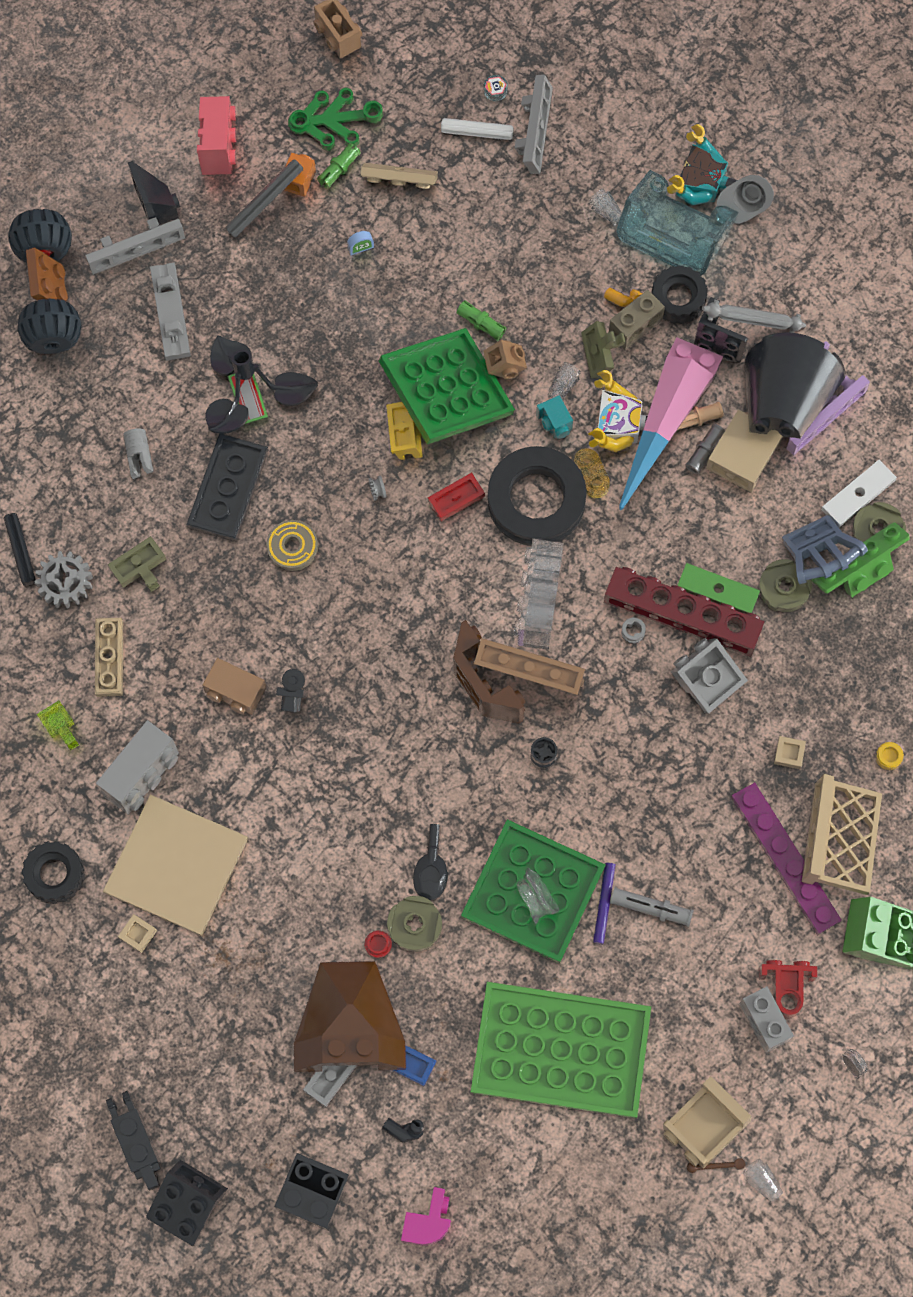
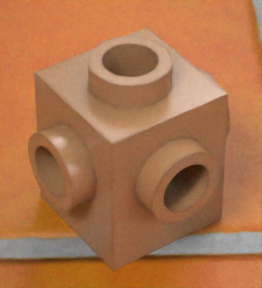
(505, 359)

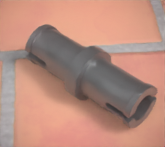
(705, 449)

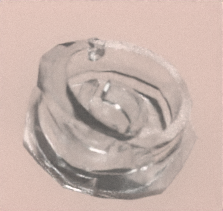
(536, 895)

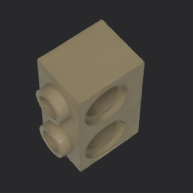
(637, 318)

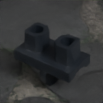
(292, 692)

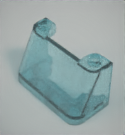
(671, 228)

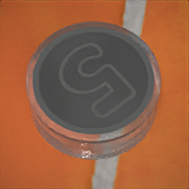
(855, 1063)

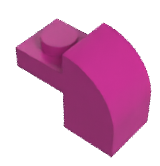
(425, 1229)

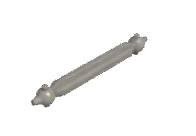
(753, 316)

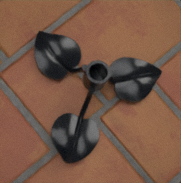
(232, 356)

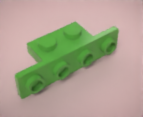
(869, 567)

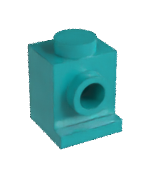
(555, 417)

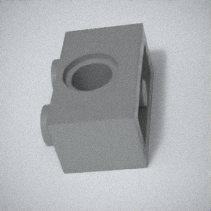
(766, 1019)

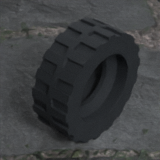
(689, 278)
(41, 855)

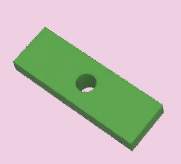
(703, 582)

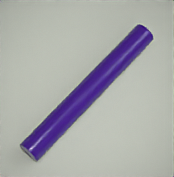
(604, 903)

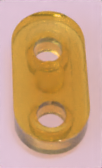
(593, 471)

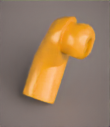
(620, 299)

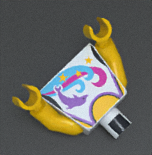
(618, 417)

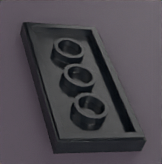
(227, 487)

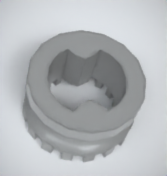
(377, 487)
(637, 636)

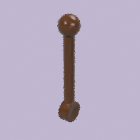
(739, 1164)

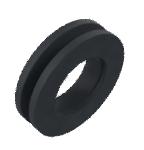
(536, 461)

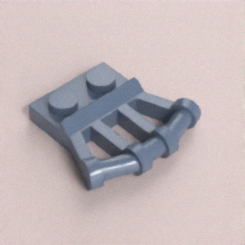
(815, 538)

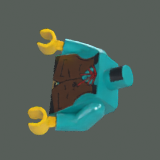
(702, 172)

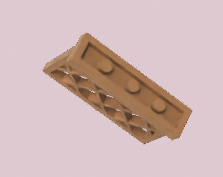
(530, 666)

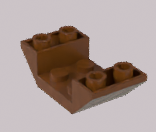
(503, 705)

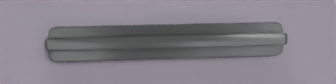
(264, 198)

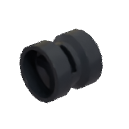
(545, 748)

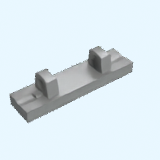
(538, 106)
(135, 246)
(170, 311)

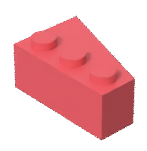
(216, 135)

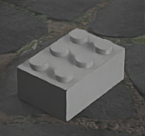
(138, 768)

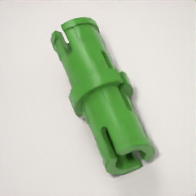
(338, 165)
(481, 320)

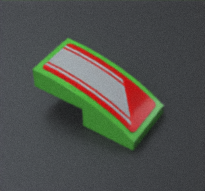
(250, 397)

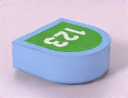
(360, 242)

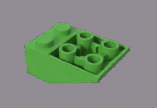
(879, 932)

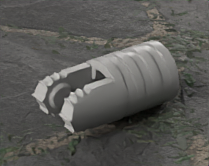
(137, 449)

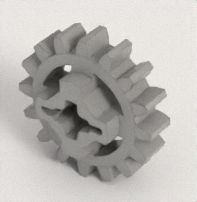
(73, 579)

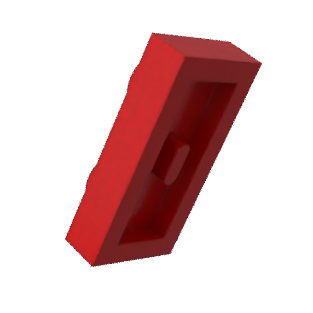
(456, 497)

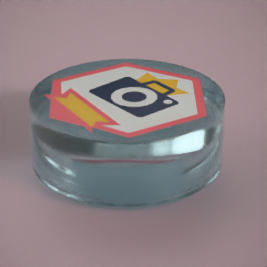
(495, 88)

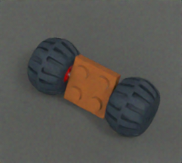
(41, 240)

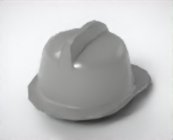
(747, 196)

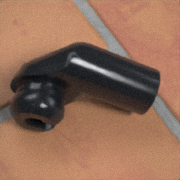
(405, 1132)

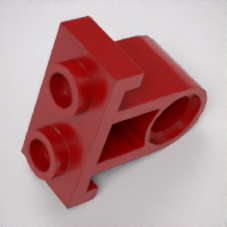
(788, 982)

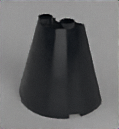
(789, 382)

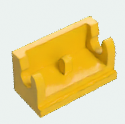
(403, 432)

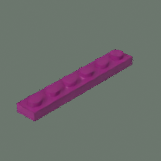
(785, 858)

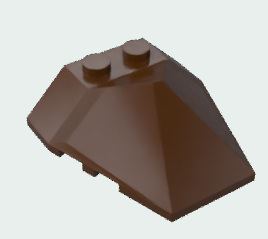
(349, 1021)

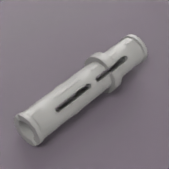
(622, 898)

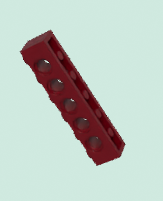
(690, 623)

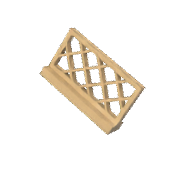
(821, 825)

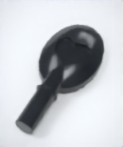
(431, 872)

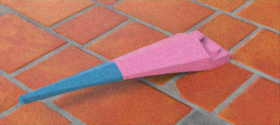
(681, 384)

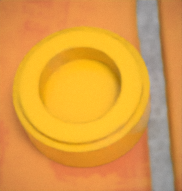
(889, 755)

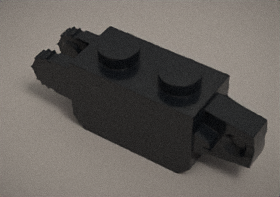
(135, 1141)

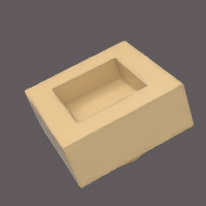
(789, 752)
(137, 933)

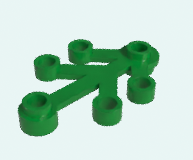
(332, 118)

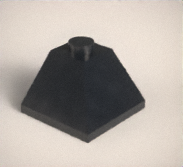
(154, 195)

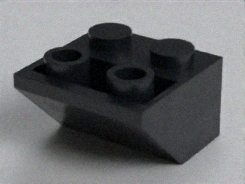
(312, 1191)

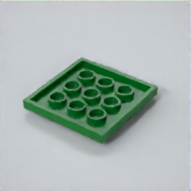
(446, 385)
(500, 907)

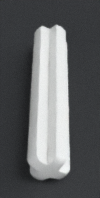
(478, 129)

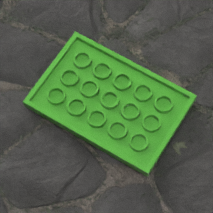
(561, 1050)

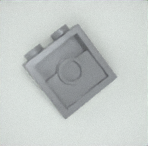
(708, 674)

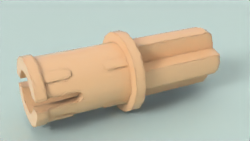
(702, 415)

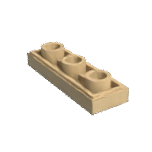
(399, 175)
(109, 671)

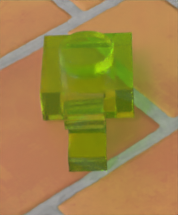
(58, 721)

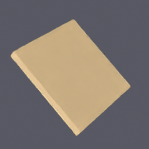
(175, 865)

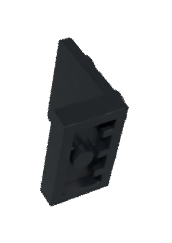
(719, 339)
(185, 1202)

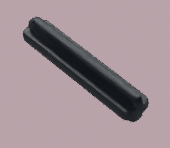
(19, 549)

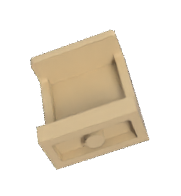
(742, 454)
(706, 1123)

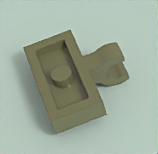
(597, 347)
(138, 563)

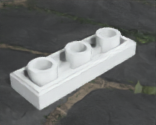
(868, 484)

